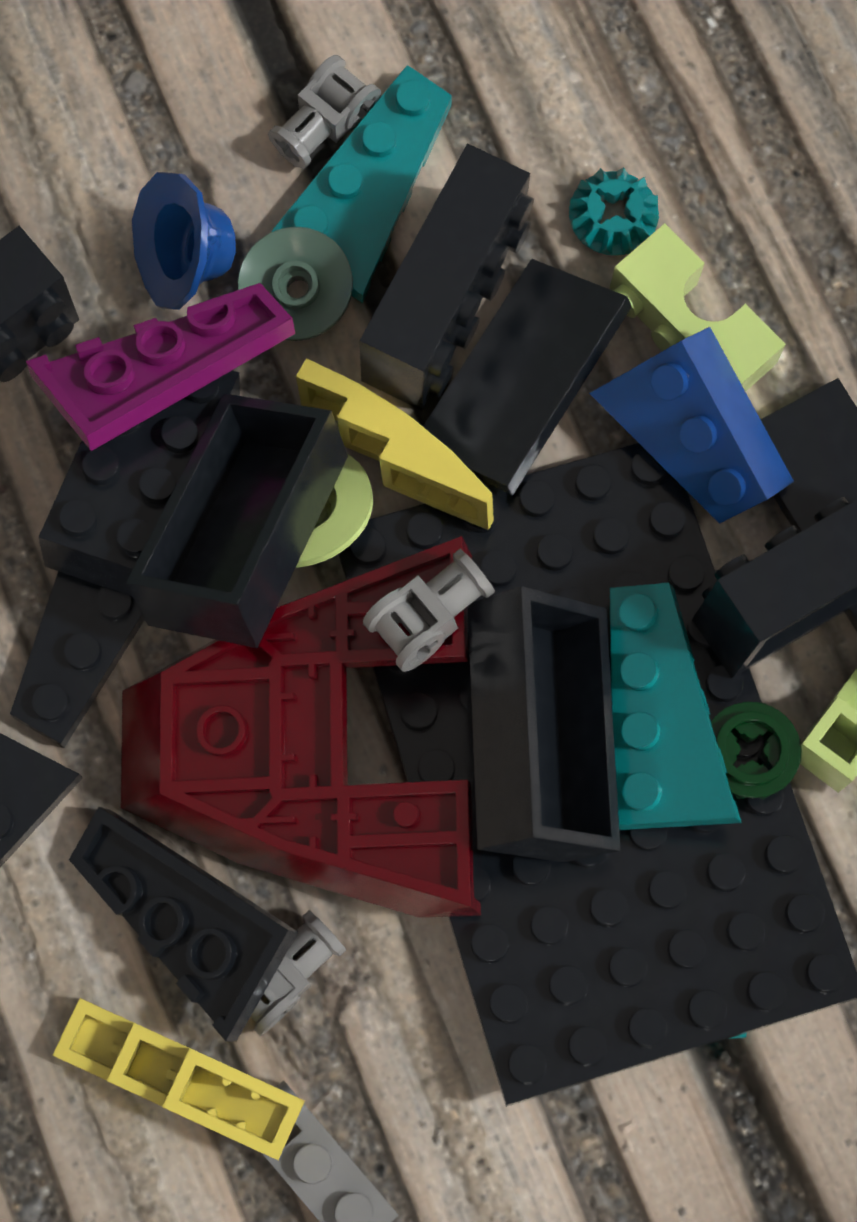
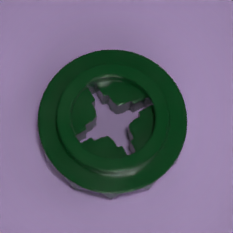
(780, 752)

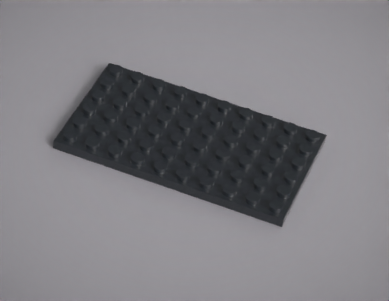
(686, 924)

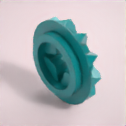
(615, 235)

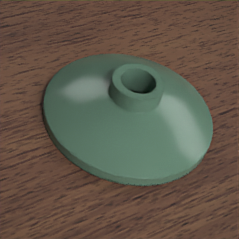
(304, 256)

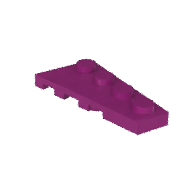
(134, 377)

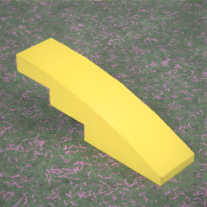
(408, 453)
(179, 1079)

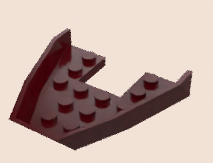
(253, 756)

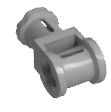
(327, 108)
(427, 610)
(291, 976)

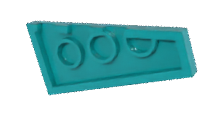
(373, 175)
(661, 720)

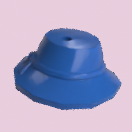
(179, 239)

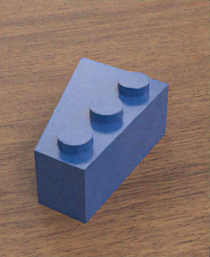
(699, 425)

